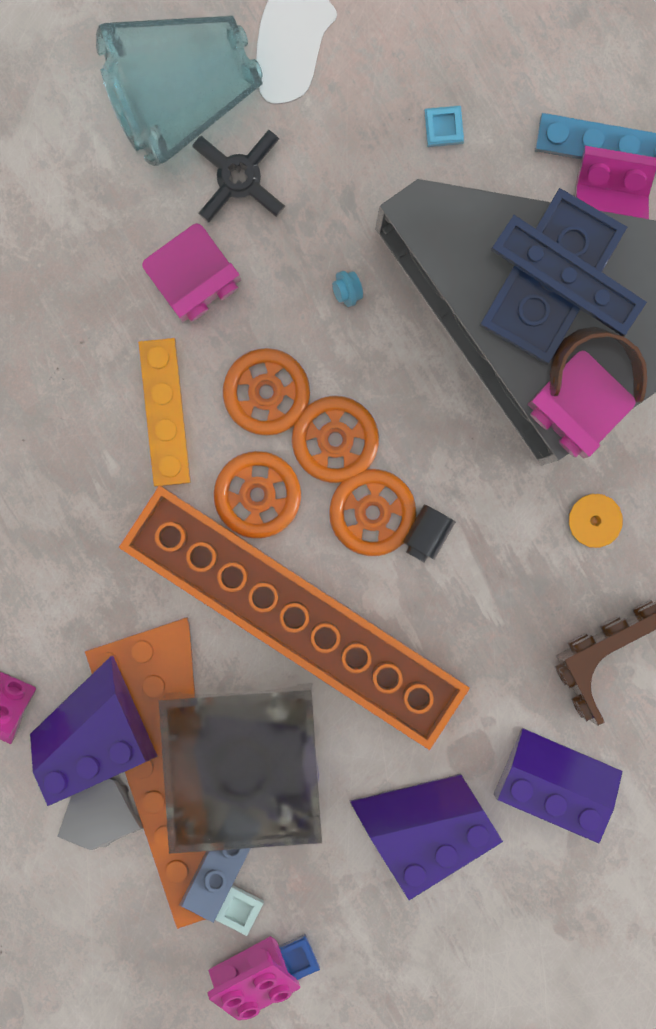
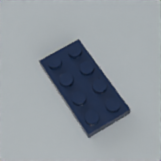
(530, 312)

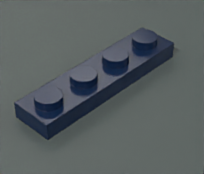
(568, 275)

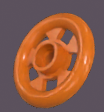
(242, 410)
(318, 464)
(278, 472)
(352, 535)

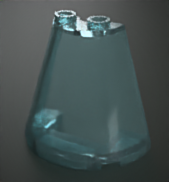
(174, 78)

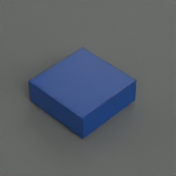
(299, 957)

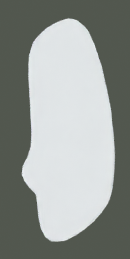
(290, 46)

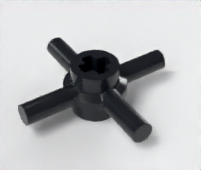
(226, 165)

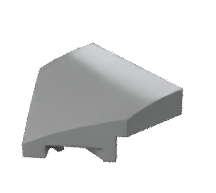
(99, 816)

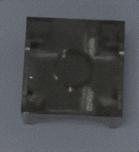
(240, 769)

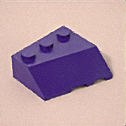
(427, 830)

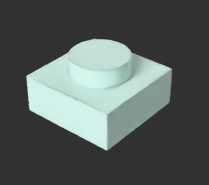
(239, 910)

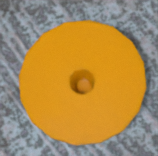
(595, 520)

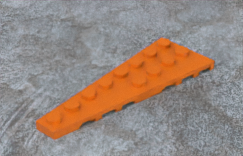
(151, 667)

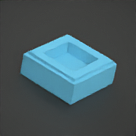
(444, 126)

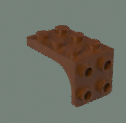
(586, 652)

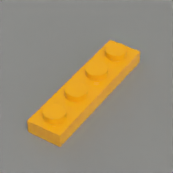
(164, 412)

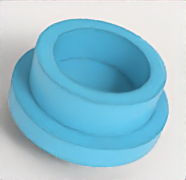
(347, 288)

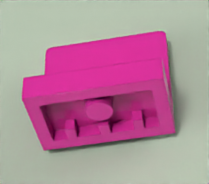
(616, 181)

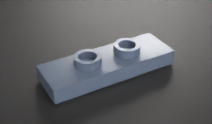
(213, 882)

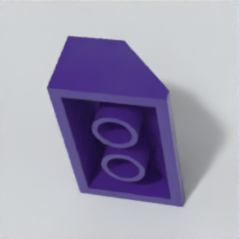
(559, 785)

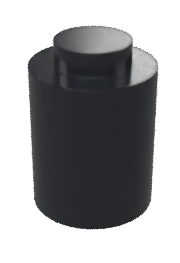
(428, 533)

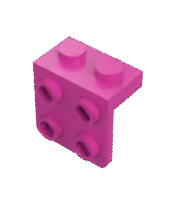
(191, 273)
(586, 405)

